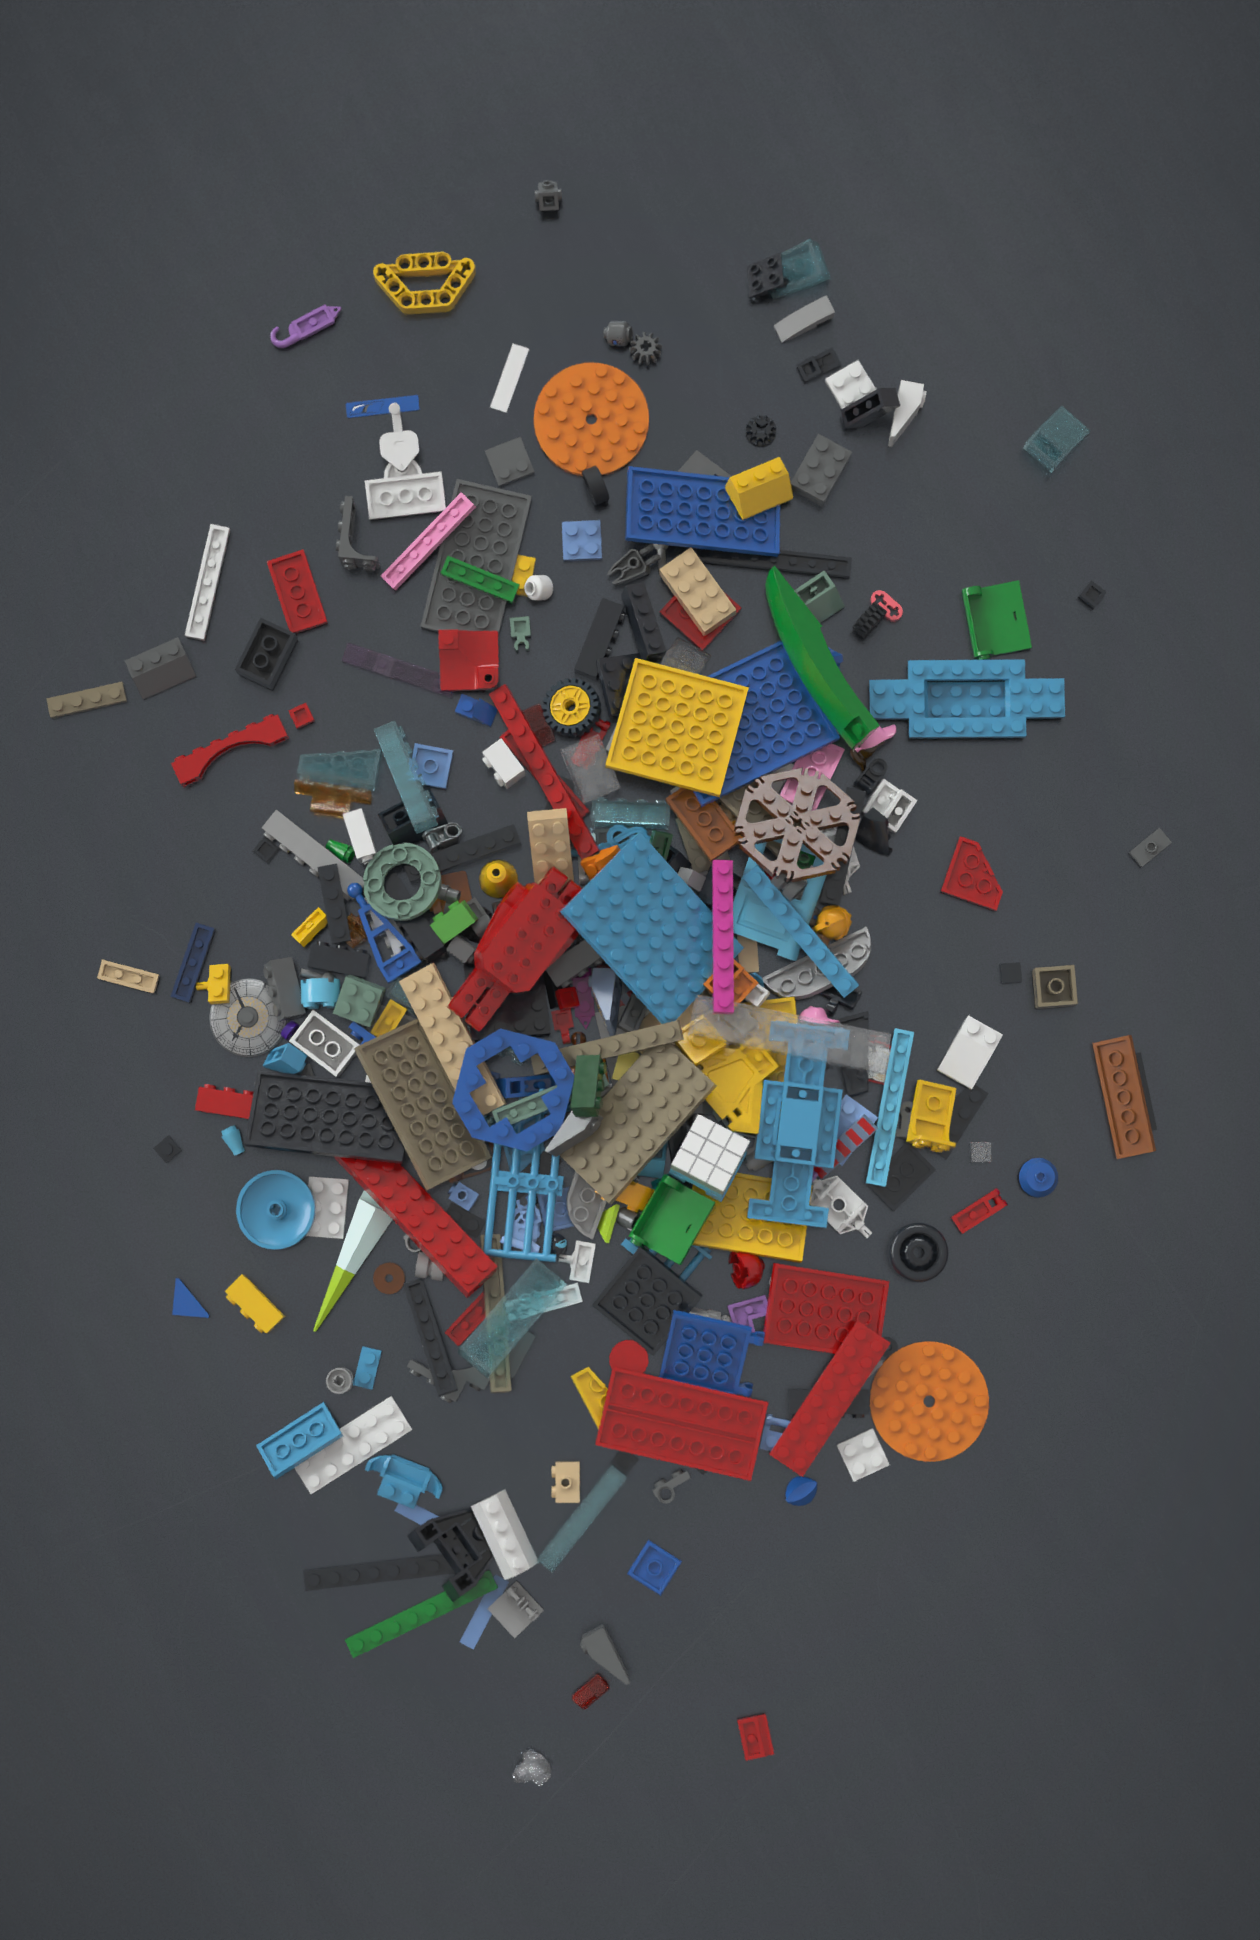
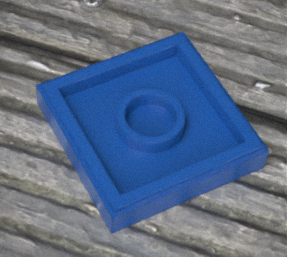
(654, 1567)

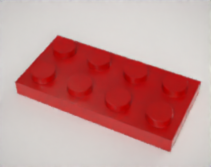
(297, 591)

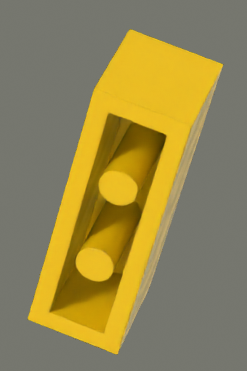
(254, 1304)

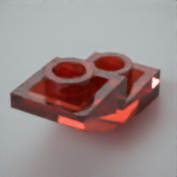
(538, 724)

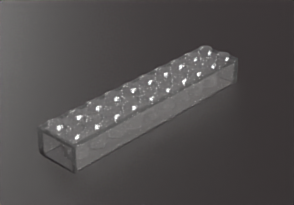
(791, 1035)

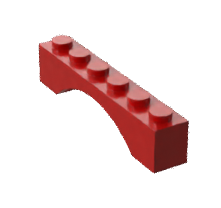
(192, 767)

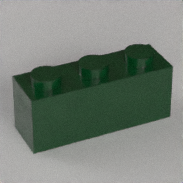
(588, 1086)

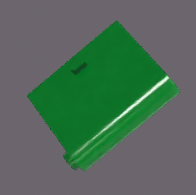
(992, 619)
(668, 1217)

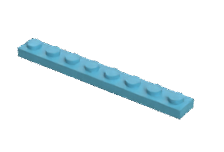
(890, 1107)

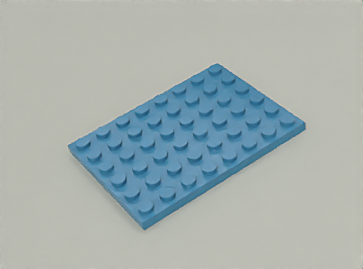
(648, 928)

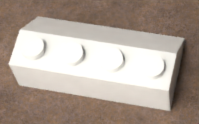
(505, 1534)

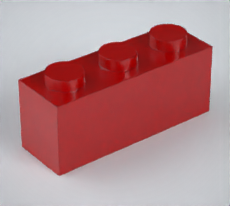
(224, 1101)

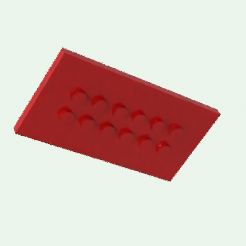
(681, 1423)

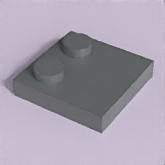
(509, 462)

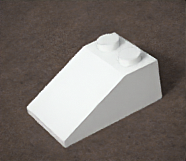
(911, 399)
(969, 1052)

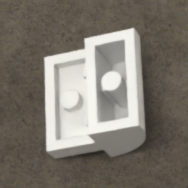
(891, 803)

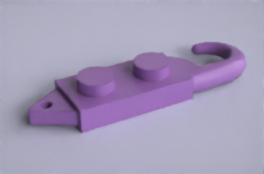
(307, 325)

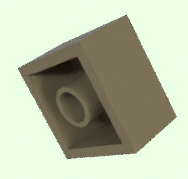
(1054, 986)

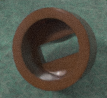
(574, 1038)

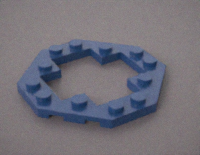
(471, 1079)

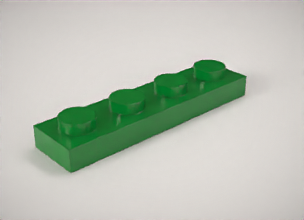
(480, 579)

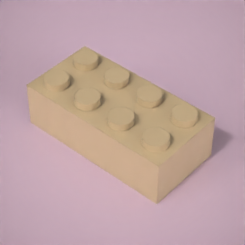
(697, 591)
(550, 843)

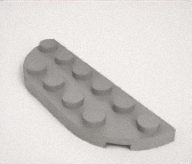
(805, 979)
(584, 1206)

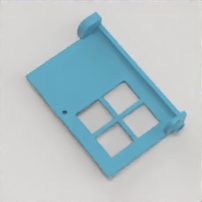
(757, 922)

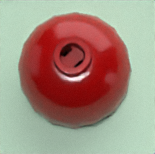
(747, 1269)

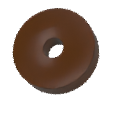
(380, 1274)

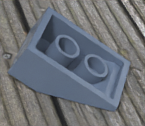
(607, 994)

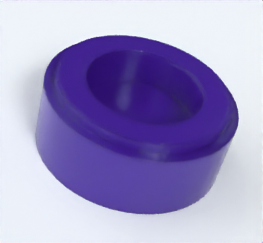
(289, 1030)

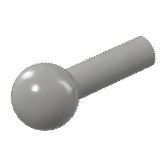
(661, 551)
(310, 974)

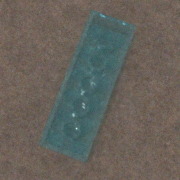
(511, 1318)

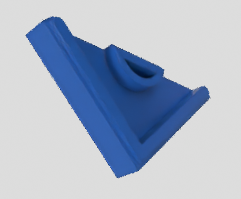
(185, 1302)

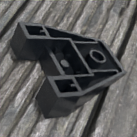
(461, 1544)

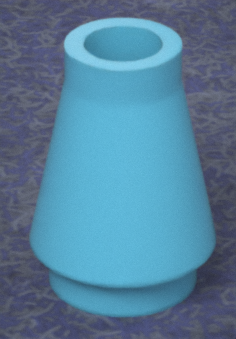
(233, 1139)

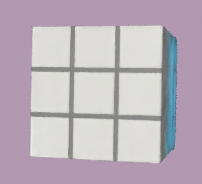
(709, 1157)

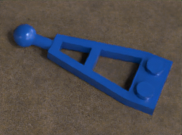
(401, 962)

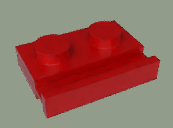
(755, 1737)

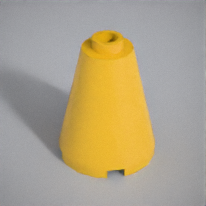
(497, 885)

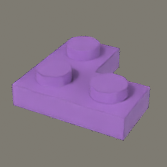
(745, 1311)

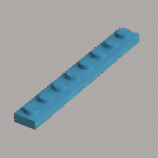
(800, 931)

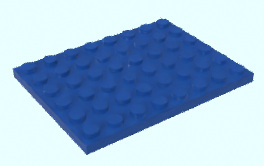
(777, 719)

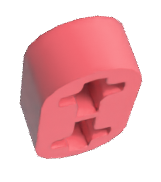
(890, 602)

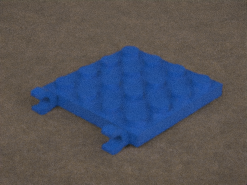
(708, 1352)

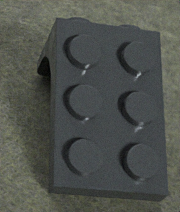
(346, 554)

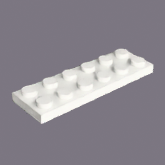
(359, 1441)

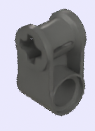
(439, 837)

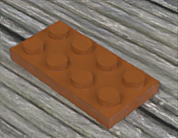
(705, 824)

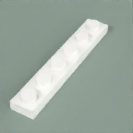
(207, 582)

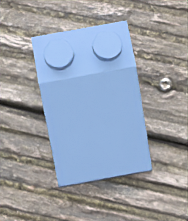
(849, 1114)

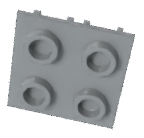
(515, 1609)

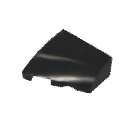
(874, 832)

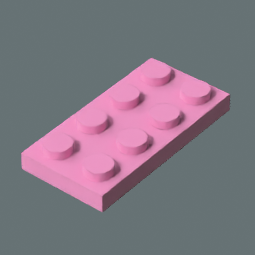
(822, 760)

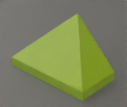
(607, 1222)

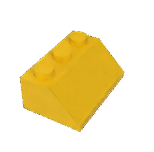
(760, 488)

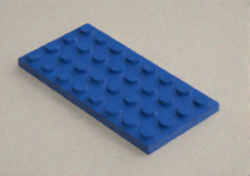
(695, 514)

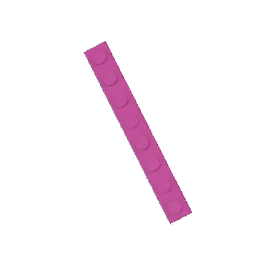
(722, 936)

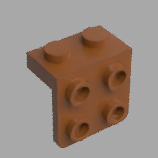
(457, 881)

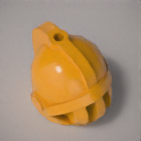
(833, 922)

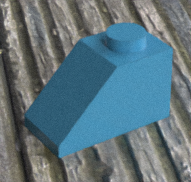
(286, 1059)

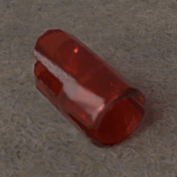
(590, 1692)

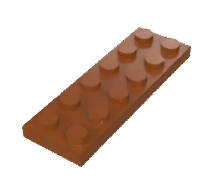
(1124, 1097)

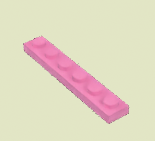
(428, 541)

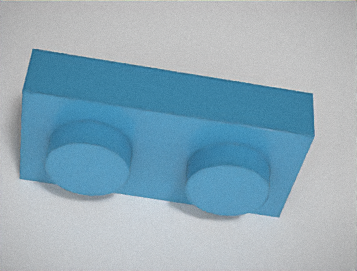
(367, 1367)

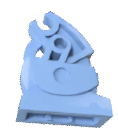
(519, 1228)

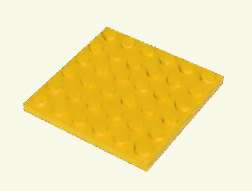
(677, 727)

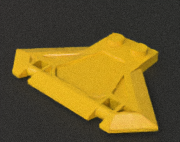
(739, 1085)

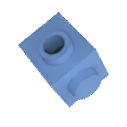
(463, 1196)

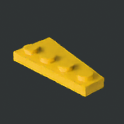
(592, 1392)

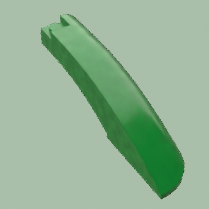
(814, 662)

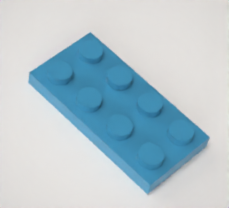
(299, 1440)

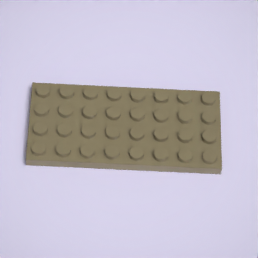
(420, 1103)
(639, 1119)

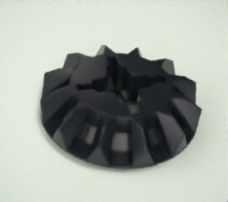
(761, 439)

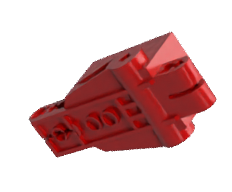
(517, 946)

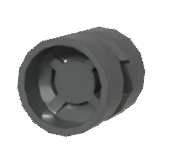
(791, 890)

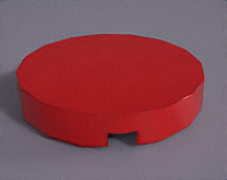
(629, 1356)

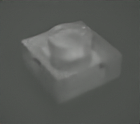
(980, 1151)

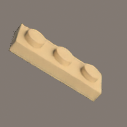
(128, 976)

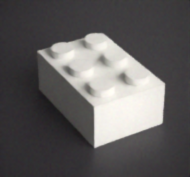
(325, 1043)

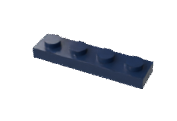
(192, 962)

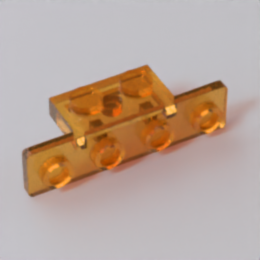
(331, 798)

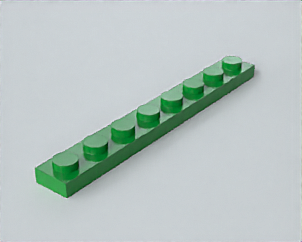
(415, 1617)

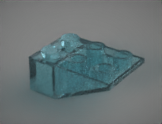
(1056, 439)

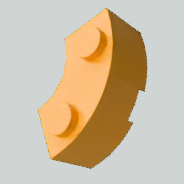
(635, 1196)

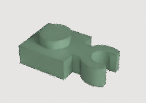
(520, 629)

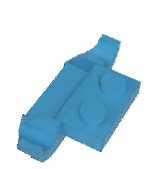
(403, 1479)

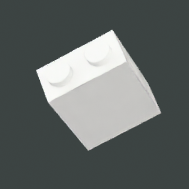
(360, 835)

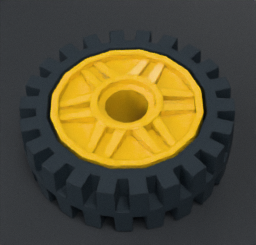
(562, 697)

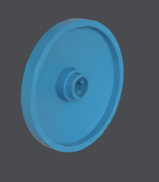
(275, 1209)

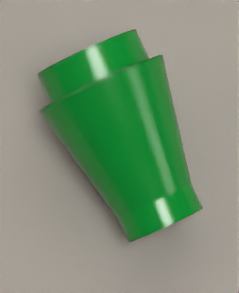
(341, 850)

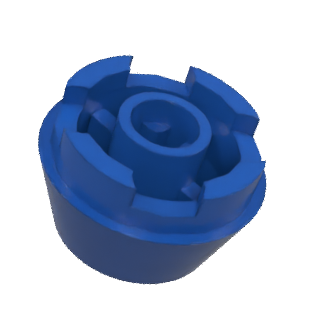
(1038, 1177)

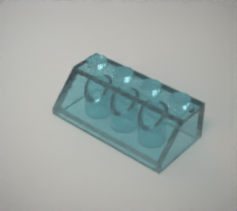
(637, 813)

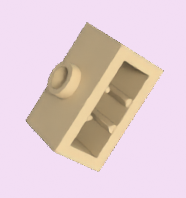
(567, 1481)

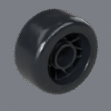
(902, 1256)

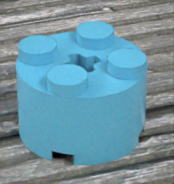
(319, 992)

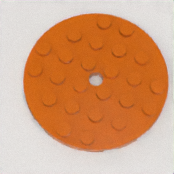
(588, 391)
(899, 1405)

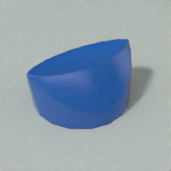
(801, 1491)

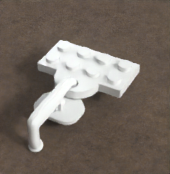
(403, 491)

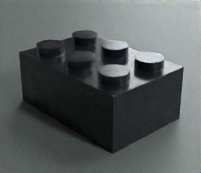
(266, 653)

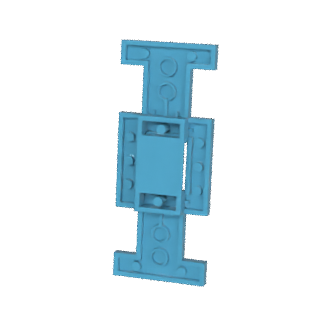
(804, 1140)

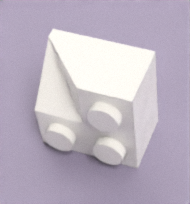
(506, 766)

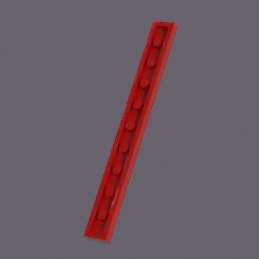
(543, 769)

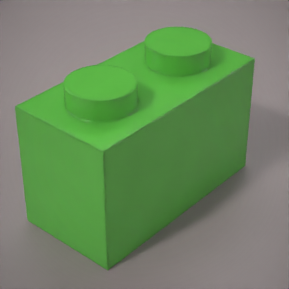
(454, 921)

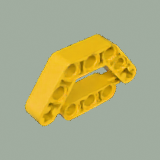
(454, 267)

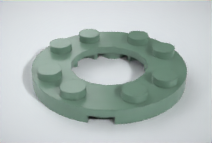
(383, 862)

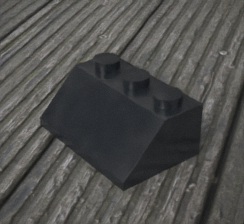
(399, 826)

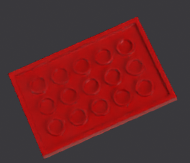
(821, 1307)

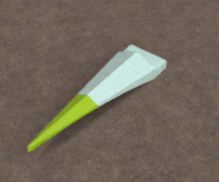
(363, 1234)

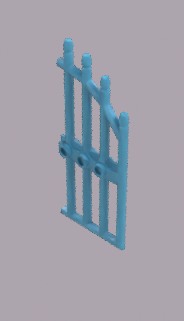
(523, 1183)

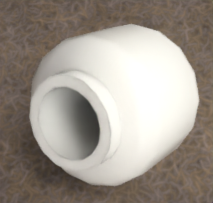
(538, 587)

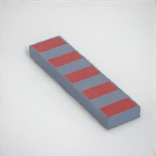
(848, 1142)

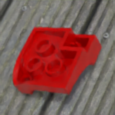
(468, 659)

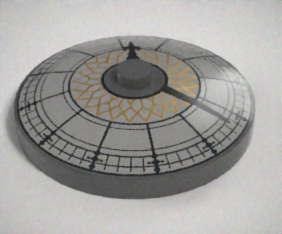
(247, 1022)

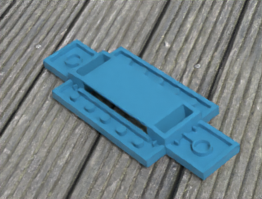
(967, 707)

